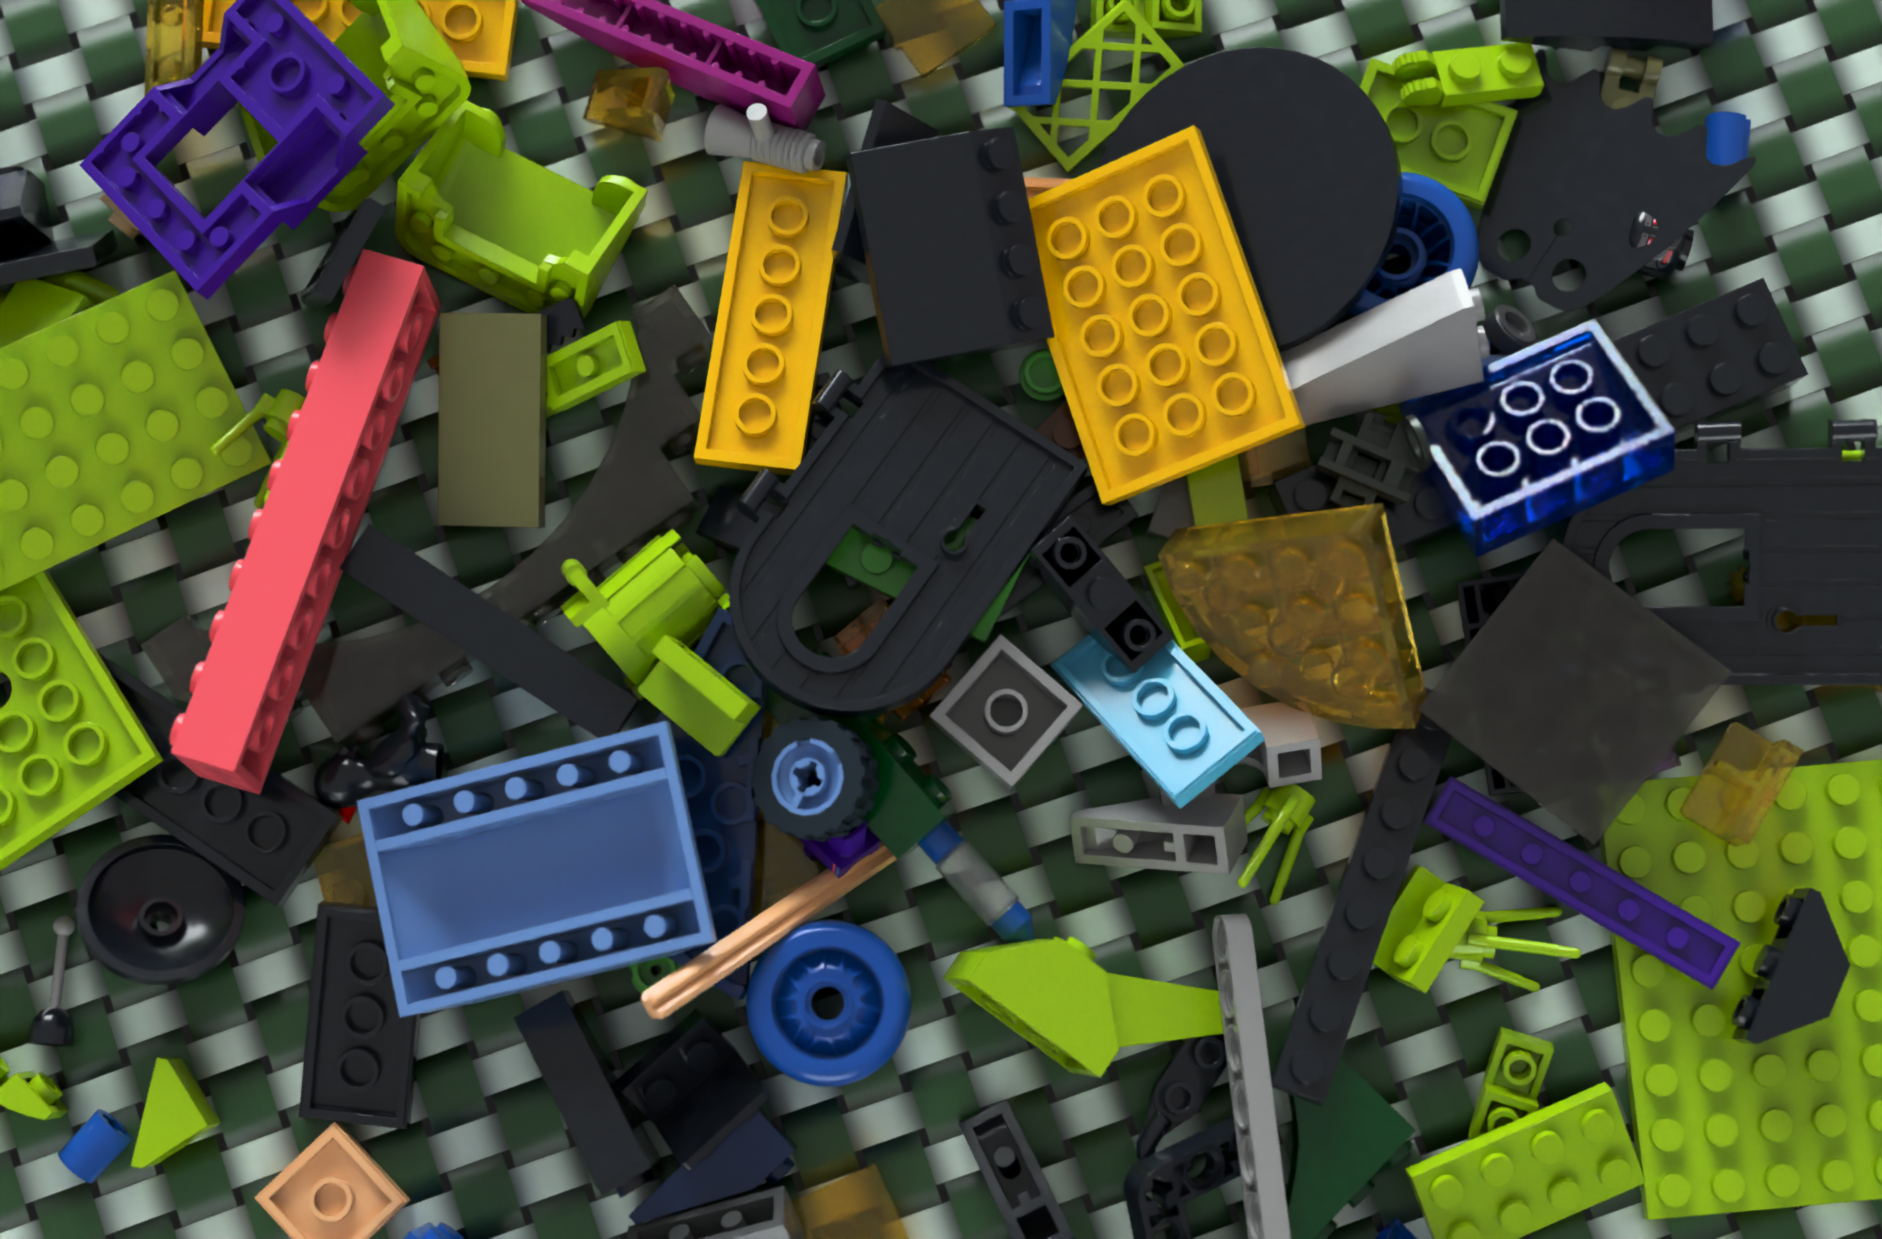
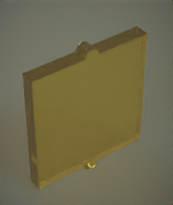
(934, 29)

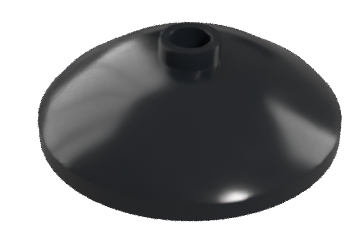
(155, 882)

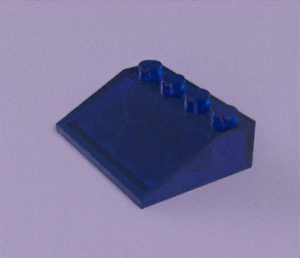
(1542, 437)

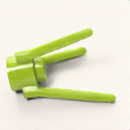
(277, 414)
(1286, 809)
(1482, 940)

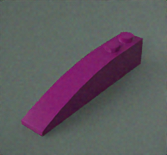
(696, 55)

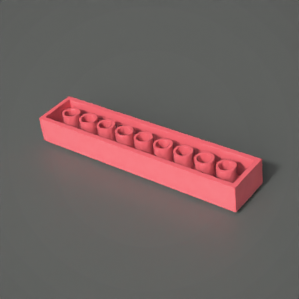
(307, 523)

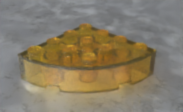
(1305, 611)

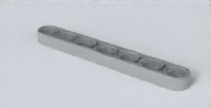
(1250, 1078)

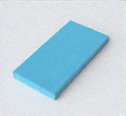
(1162, 715)

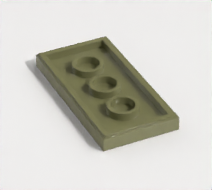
(492, 419)

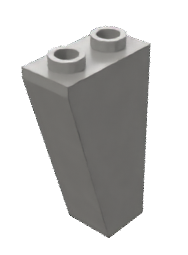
(1392, 352)

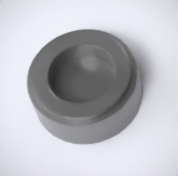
(1509, 329)

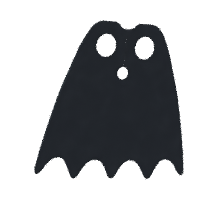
(1598, 171)

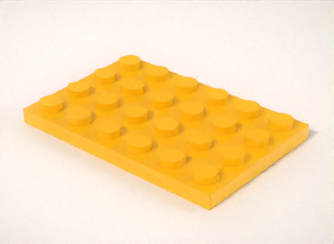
(1157, 319)

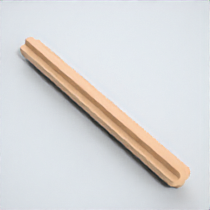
(758, 935)

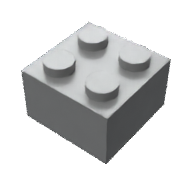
(1005, 712)

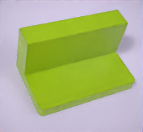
(697, 696)

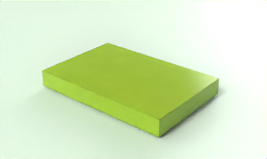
(1449, 143)

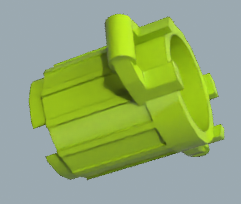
(642, 601)

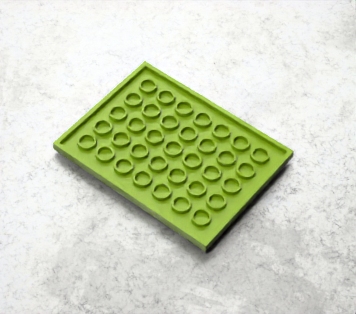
(1776, 1118)

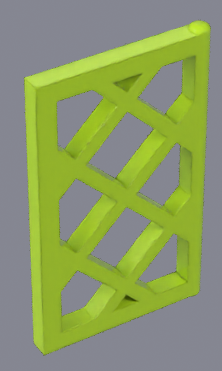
(1101, 129)

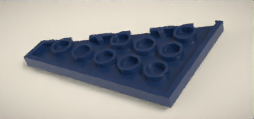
(723, 802)

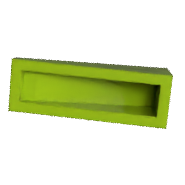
(1173, 615)

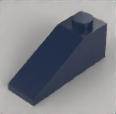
(740, 1163)

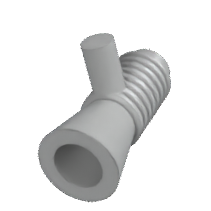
(765, 141)

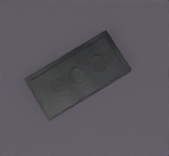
(356, 1044)

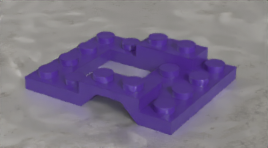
(294, 88)

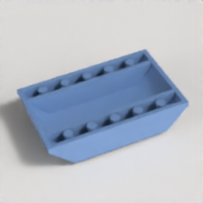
(536, 871)

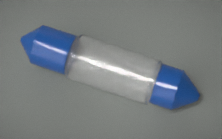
(978, 884)

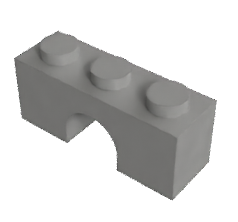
(1289, 750)

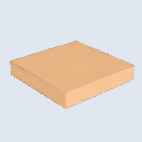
(332, 1191)

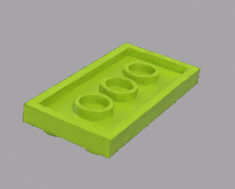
(1529, 1171)

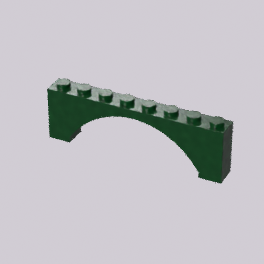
(1339, 1151)

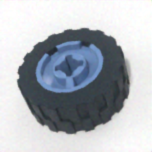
(841, 763)

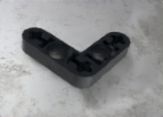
(1174, 1184)

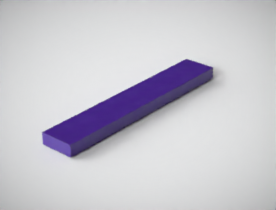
(1582, 883)

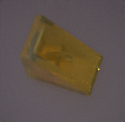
(631, 101)

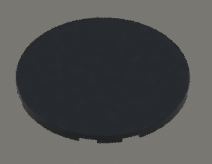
(1299, 169)

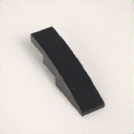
(1610, 23)

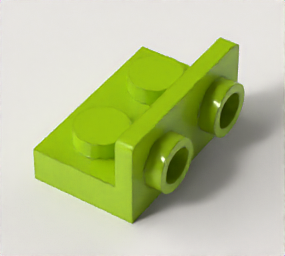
(1424, 928)

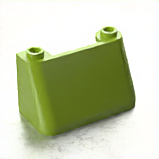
(413, 68)
(510, 220)

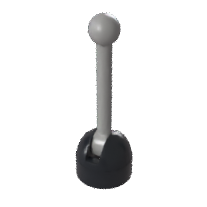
(53, 1024)

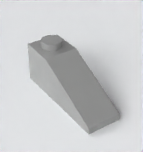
(1144, 834)

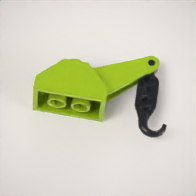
(1083, 1015)

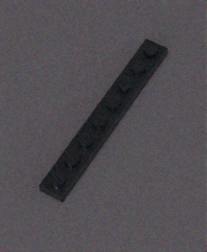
(1360, 912)

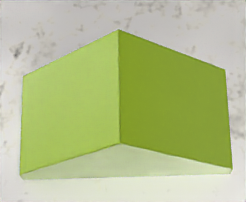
(173, 1113)

